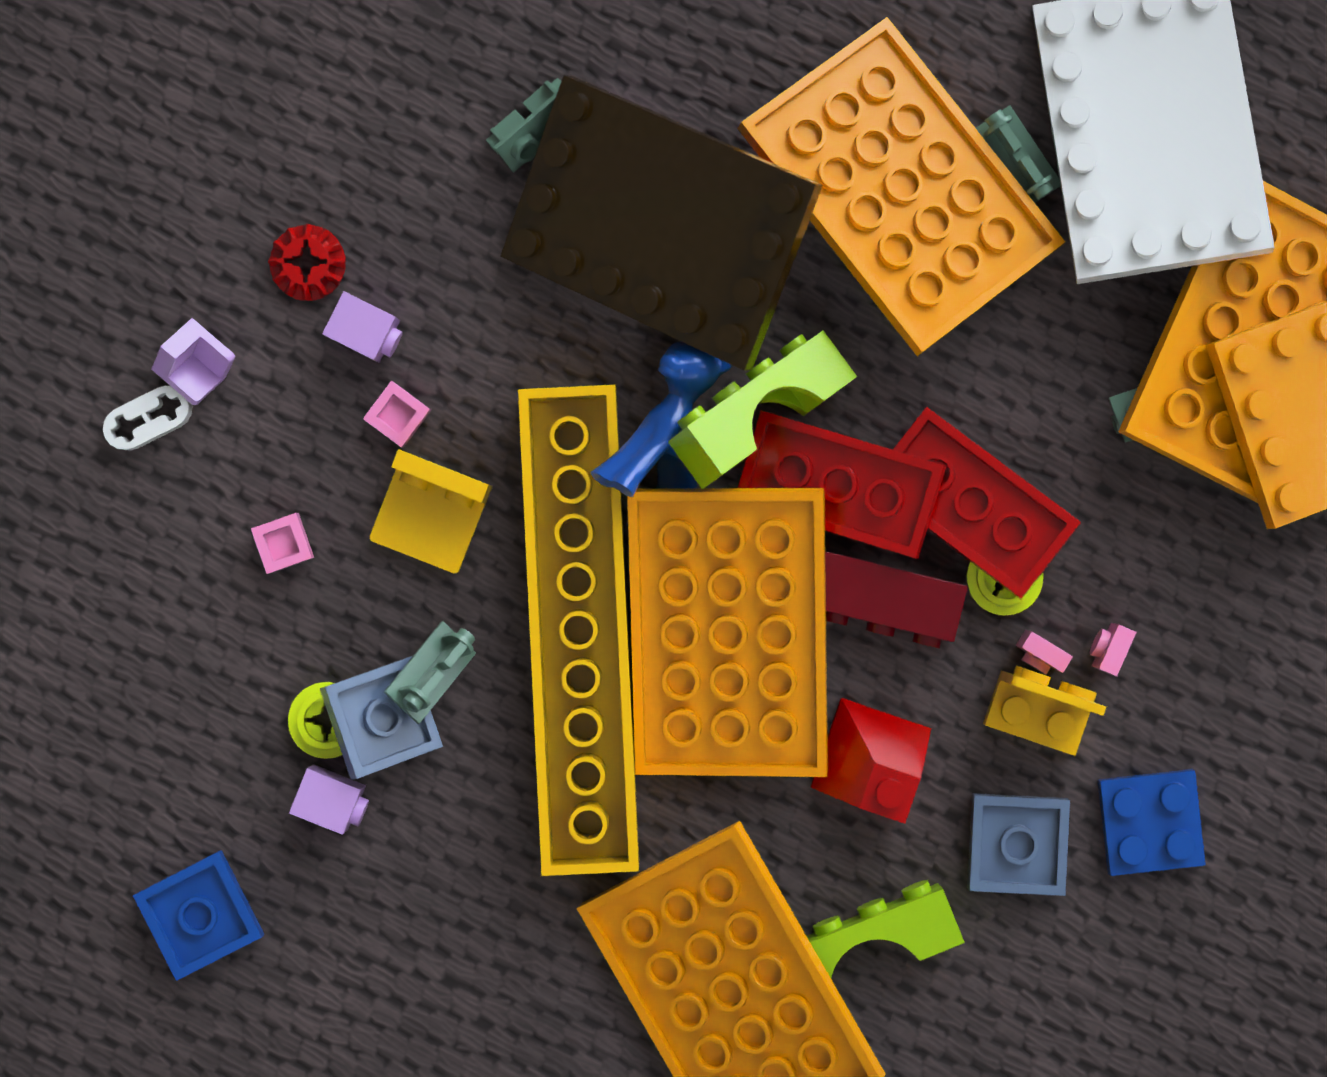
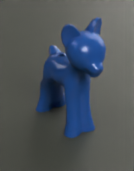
(688, 376)

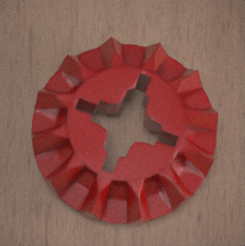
(322, 278)

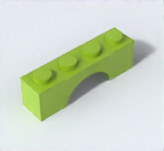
(724, 435)
(917, 921)

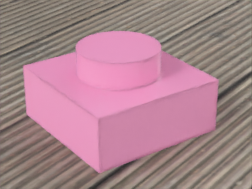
(397, 414)
(282, 543)
(1111, 648)
(1042, 654)

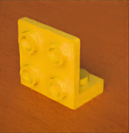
(430, 512)
(1040, 713)

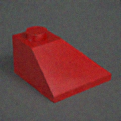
(874, 760)

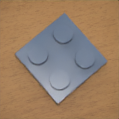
(372, 726)
(1018, 844)

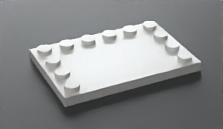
(1151, 135)

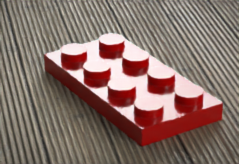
(868, 488)
(988, 508)

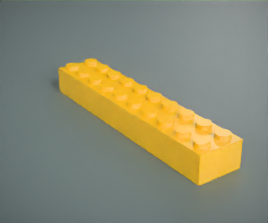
(578, 632)

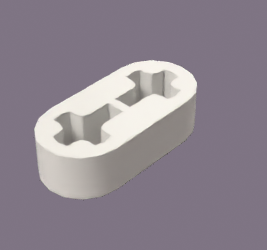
(152, 428)

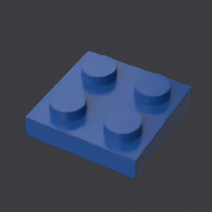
(1151, 822)
(198, 915)

